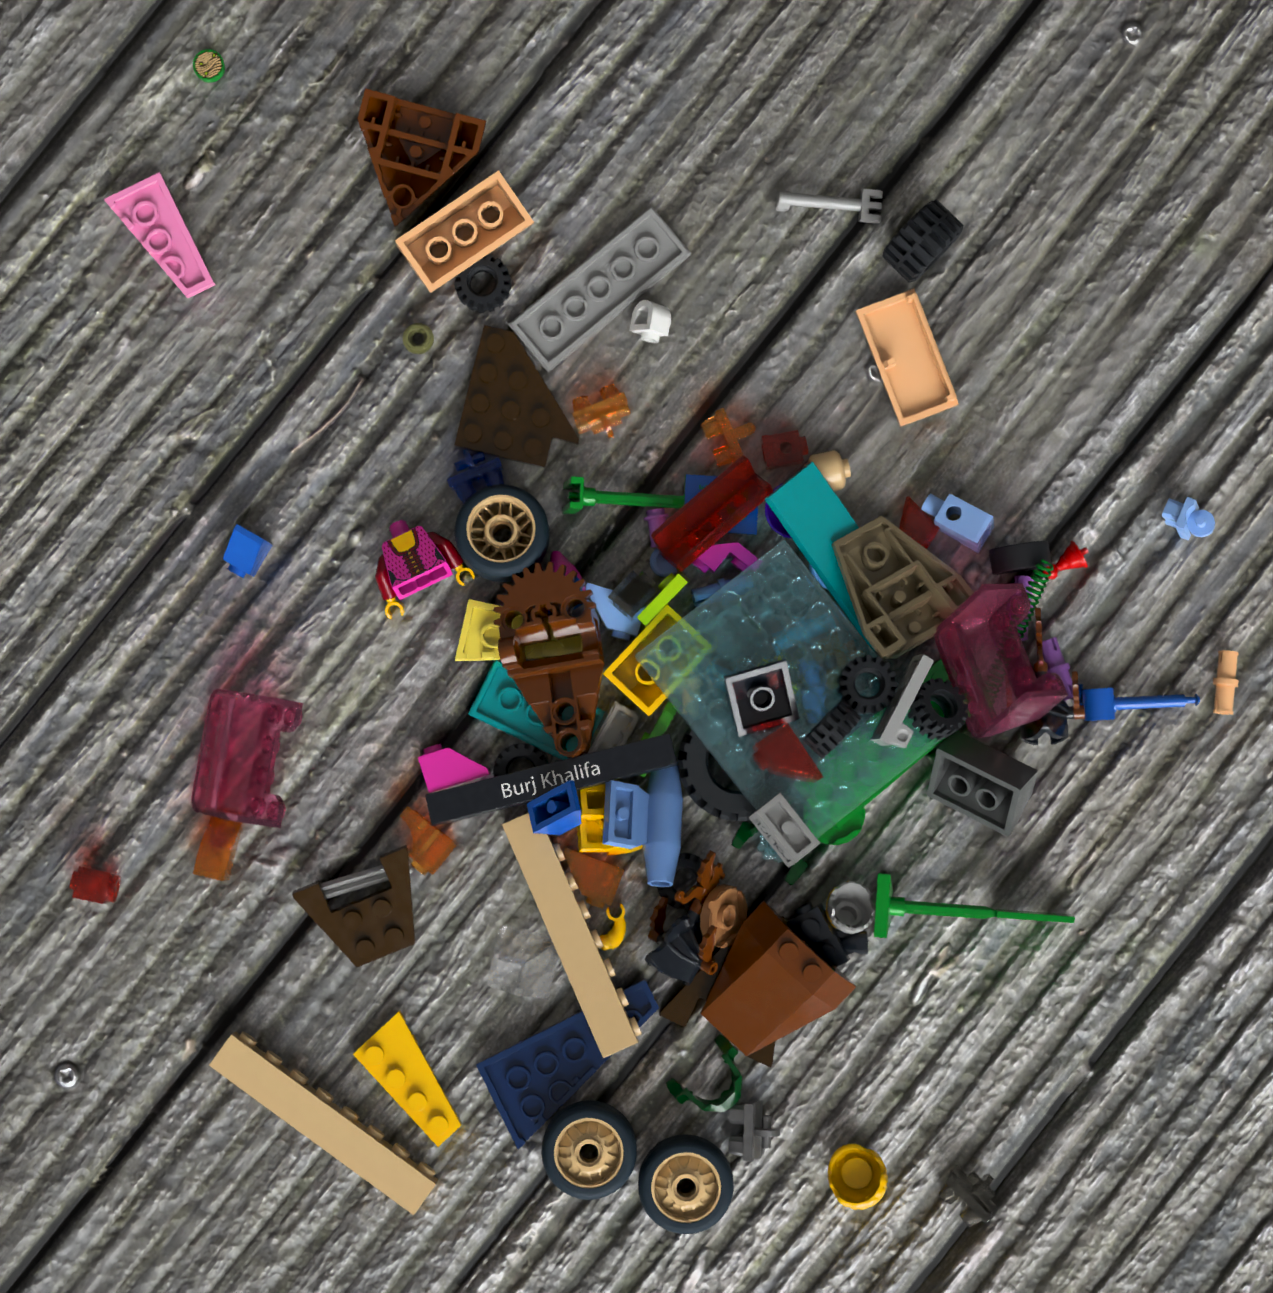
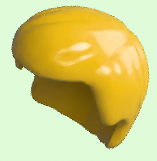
(857, 1176)

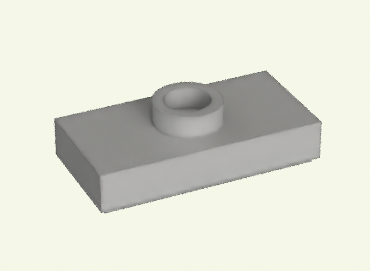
(614, 727)

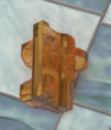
(602, 415)

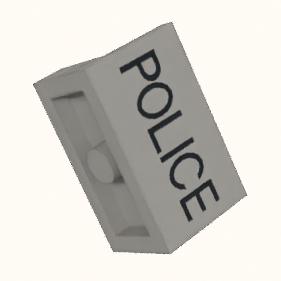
(784, 830)

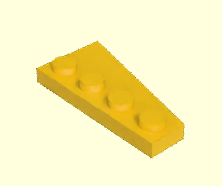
(405, 1074)

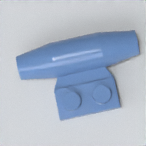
(647, 820)

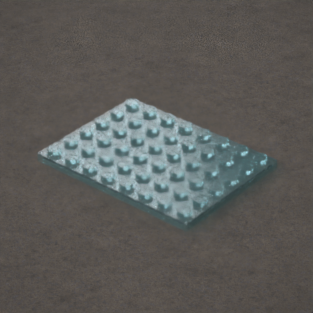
(761, 618)

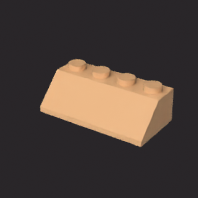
(464, 231)

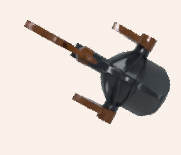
(1055, 720)
(682, 946)

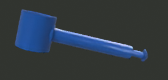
(1102, 703)

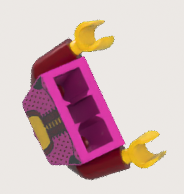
(414, 562)

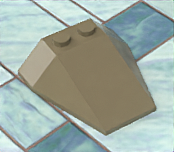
(896, 587)

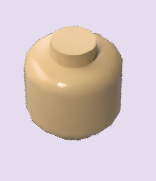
(832, 468)

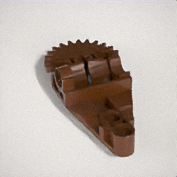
(557, 680)

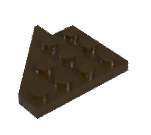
(509, 404)

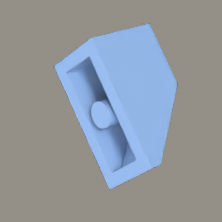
(612, 618)

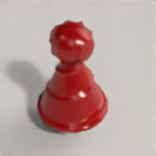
(1070, 559)

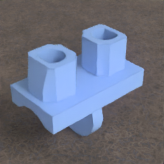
(1188, 518)

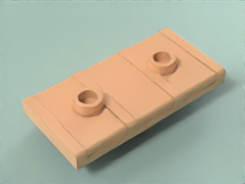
(907, 357)

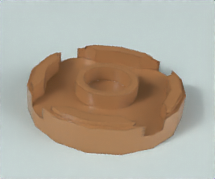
(726, 910)

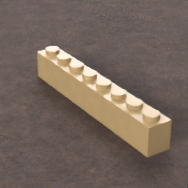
(572, 937)
(324, 1122)

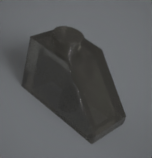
(633, 594)

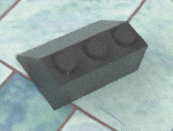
(981, 782)

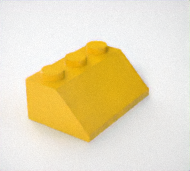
(628, 673)

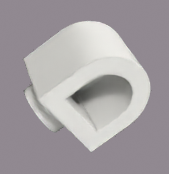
(650, 321)

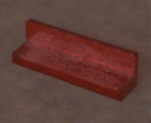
(711, 514)

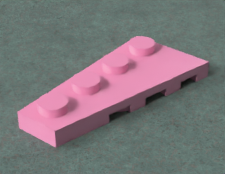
(159, 226)

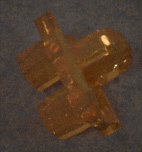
(720, 425)

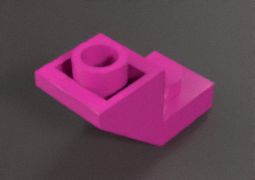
(716, 554)

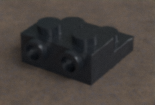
(818, 933)

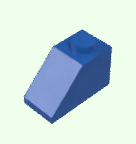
(245, 552)
(555, 810)

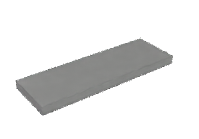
(599, 289)

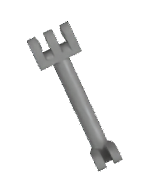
(863, 205)

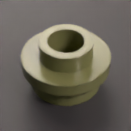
(411, 331)

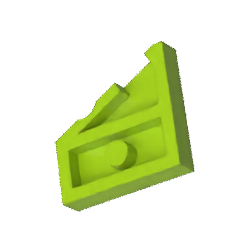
(669, 589)

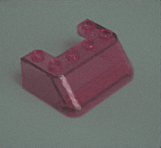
(991, 664)
(240, 757)

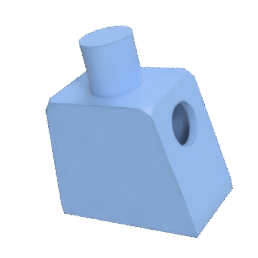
(970, 529)

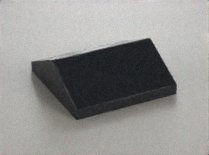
(761, 697)

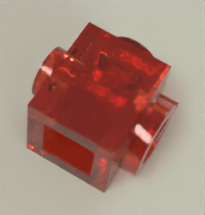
(95, 884)

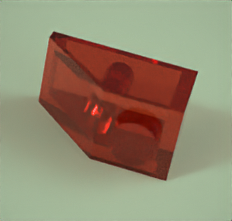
(785, 756)

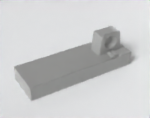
(891, 726)

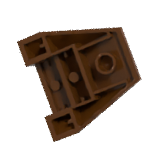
(771, 984)

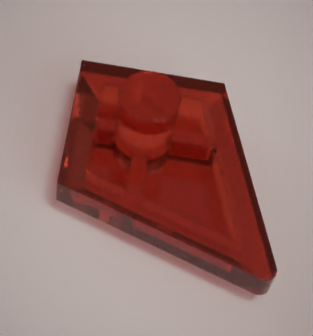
(917, 524)

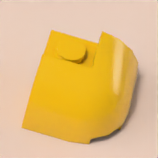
(592, 818)

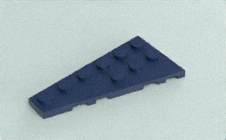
(550, 1066)

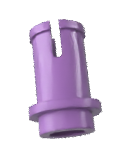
(655, 518)

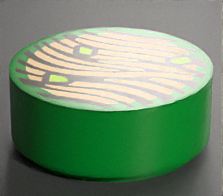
(209, 66)

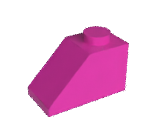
(448, 768)

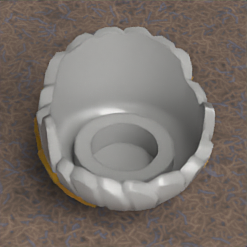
(850, 907)

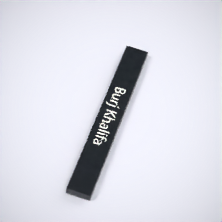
(529, 784)

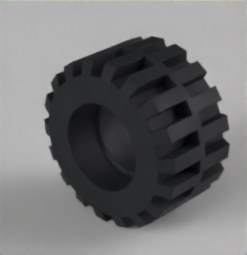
(922, 240)

